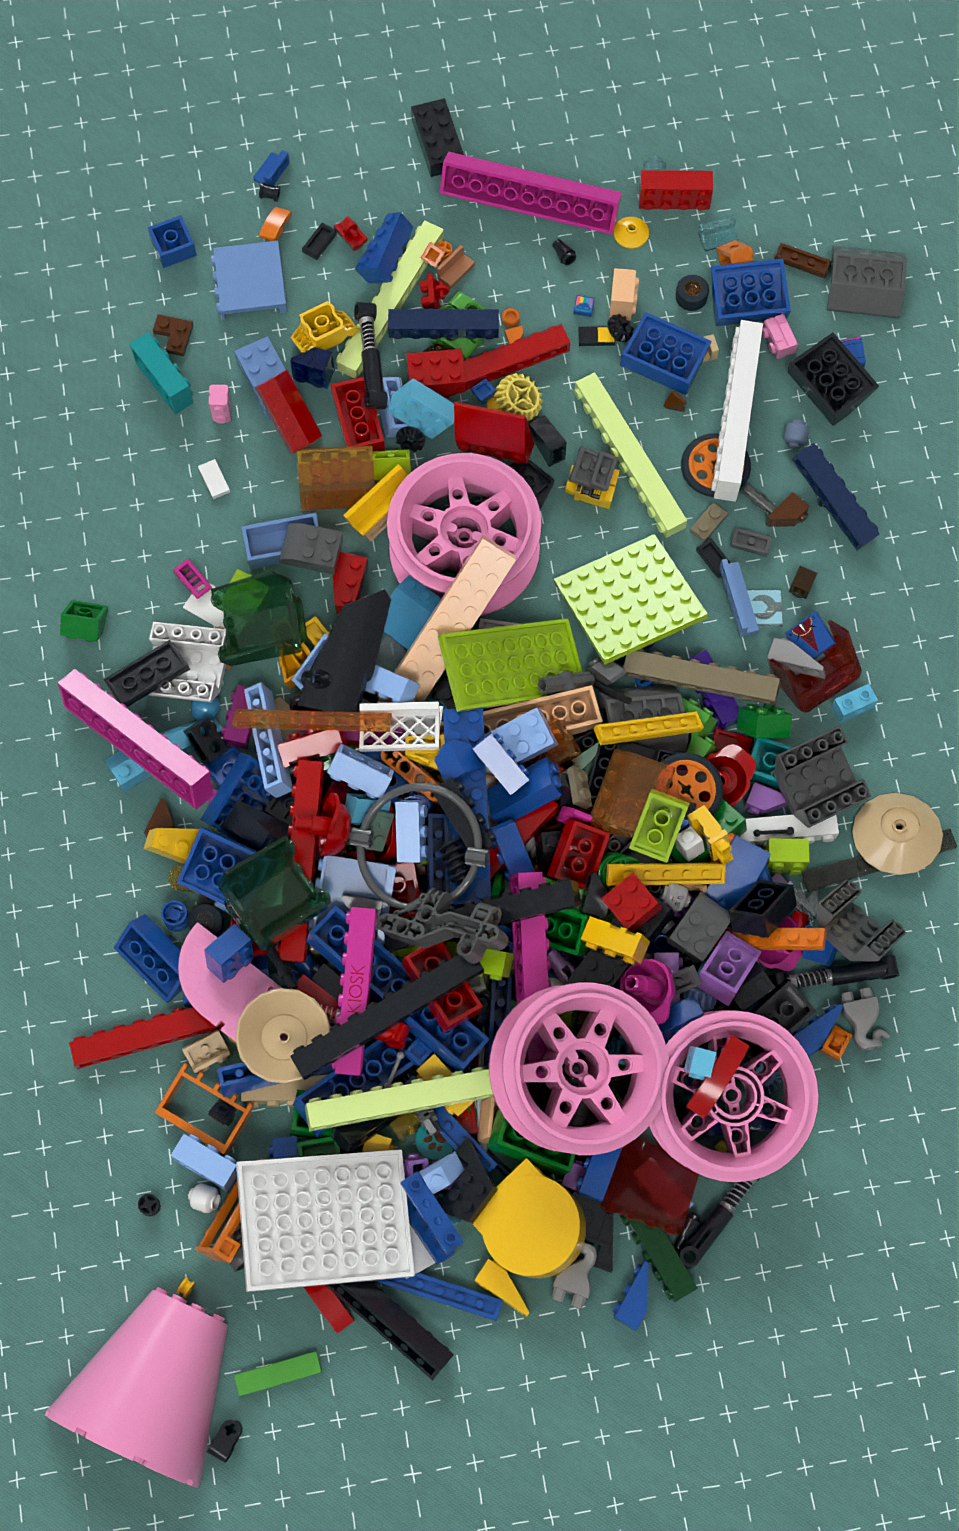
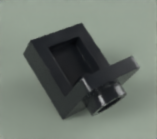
(223, 1112)

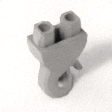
(862, 1016)
(575, 1279)

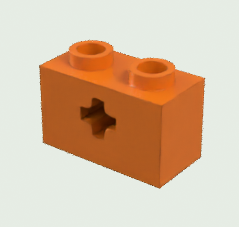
(734, 253)

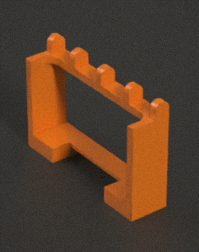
(176, 1120)
(225, 1246)

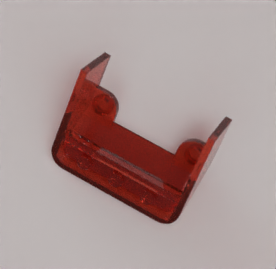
(840, 667)

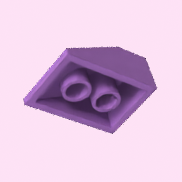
(727, 968)

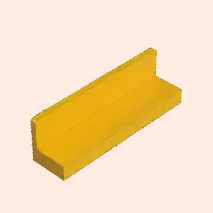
(376, 502)

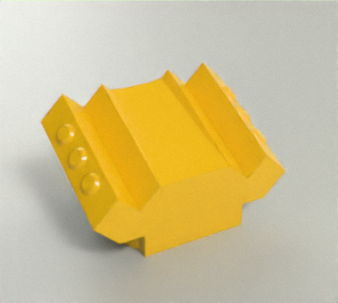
(323, 328)

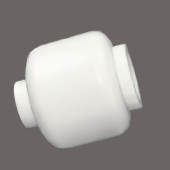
(204, 1198)

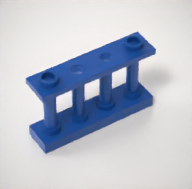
(430, 1220)

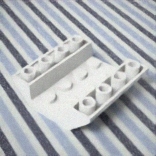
(200, 650)

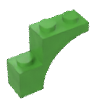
(700, 743)

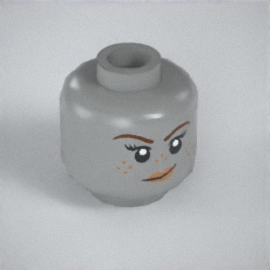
(675, 896)

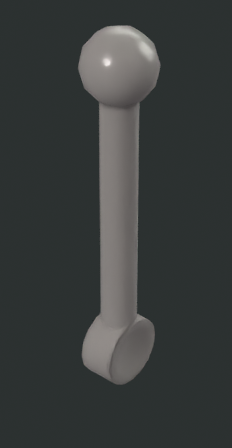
(400, 1055)

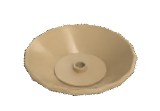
(895, 849)
(266, 1020)

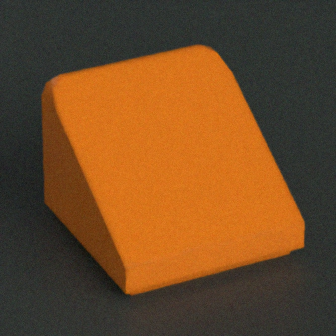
(432, 254)

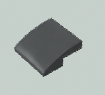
(593, 469)

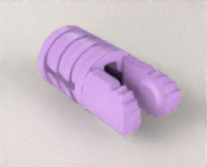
(557, 963)

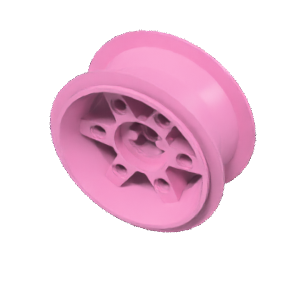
(462, 476)
(793, 1117)
(617, 1122)

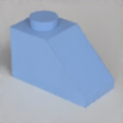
(442, 1172)

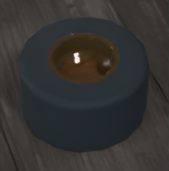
(692, 292)

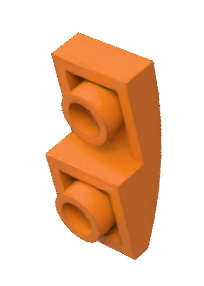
(273, 226)

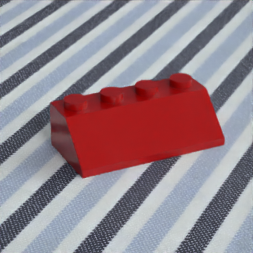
(288, 411)

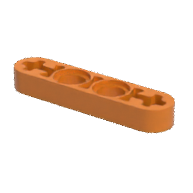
(414, 770)

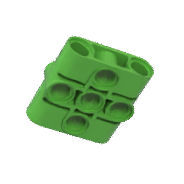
(468, 346)

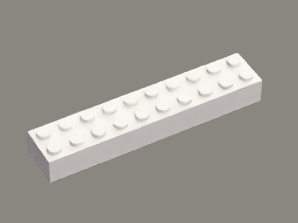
(737, 411)

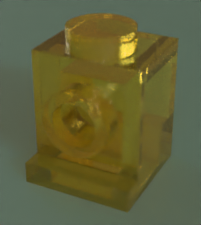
(405, 1125)

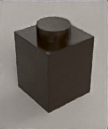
(802, 582)

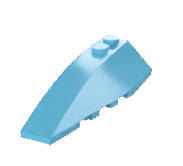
(130, 773)

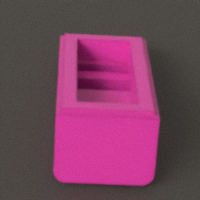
(193, 570)
(573, 814)

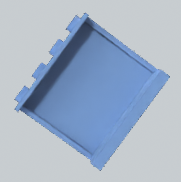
(248, 278)
(343, 876)

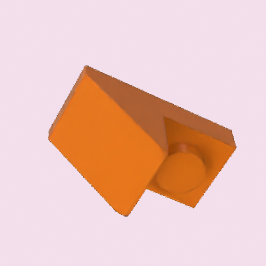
(836, 1043)

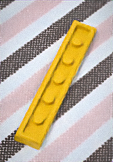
(648, 728)
(668, 873)

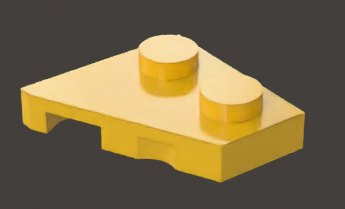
(424, 757)

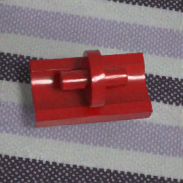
(351, 233)
(436, 290)

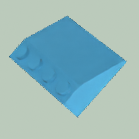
(409, 611)

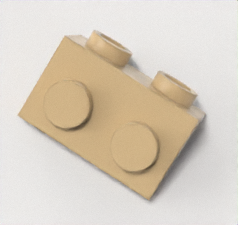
(206, 1052)

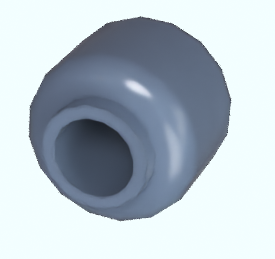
(796, 433)

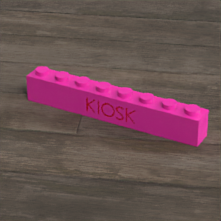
(356, 979)

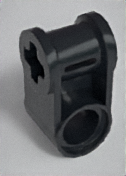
(223, 1443)

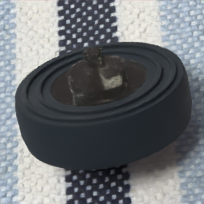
(208, 916)

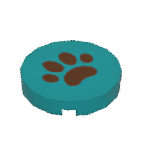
(432, 1146)

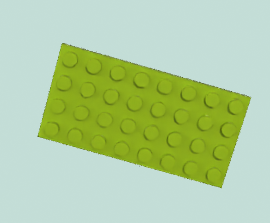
(506, 662)

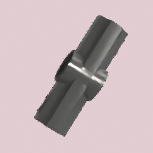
(565, 682)

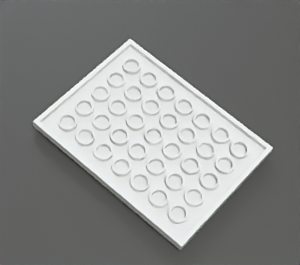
(324, 1220)

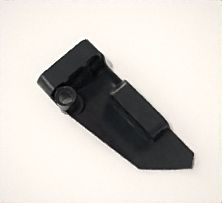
(347, 657)

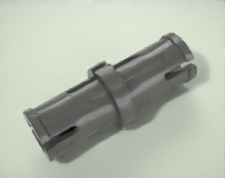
(759, 499)

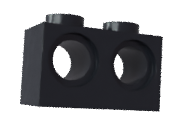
(202, 743)

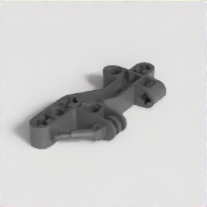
(435, 925)

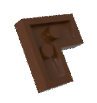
(177, 331)

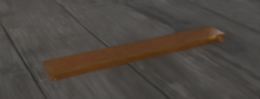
(312, 720)

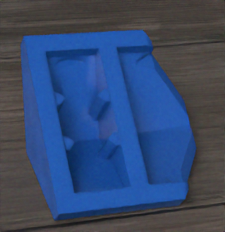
(456, 760)

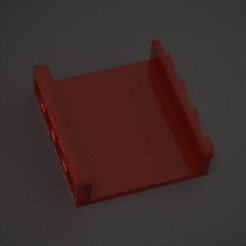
(650, 1187)

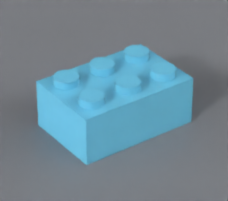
(422, 408)

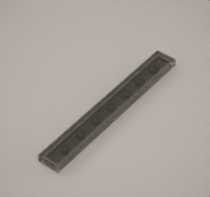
(855, 868)

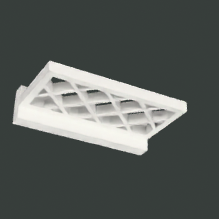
(403, 711)

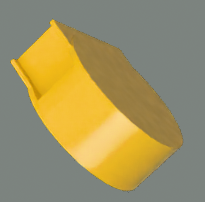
(532, 1224)

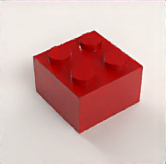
(632, 903)

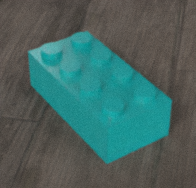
(162, 373)

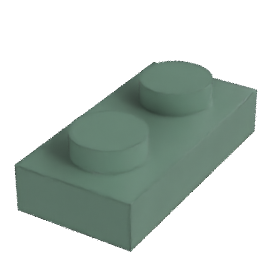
(380, 825)

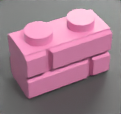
(779, 336)
(220, 403)

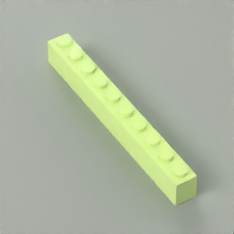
(391, 295)
(630, 455)
(398, 1099)

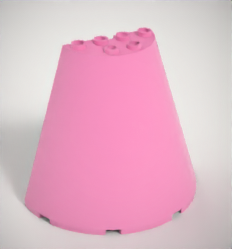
(151, 1388)

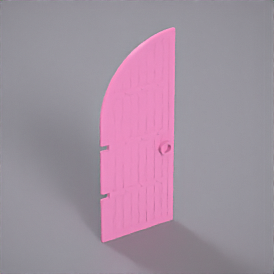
(208, 994)

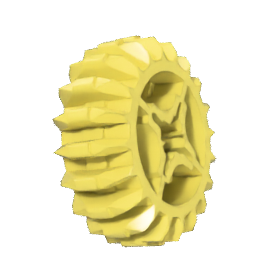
(514, 386)

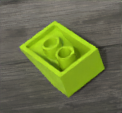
(659, 825)

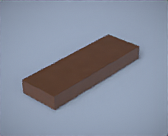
(803, 260)

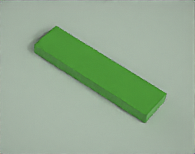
(277, 1373)

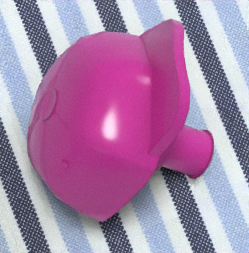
(781, 959)
(651, 986)

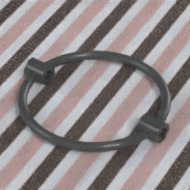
(364, 838)

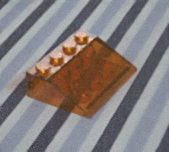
(334, 476)
(627, 790)

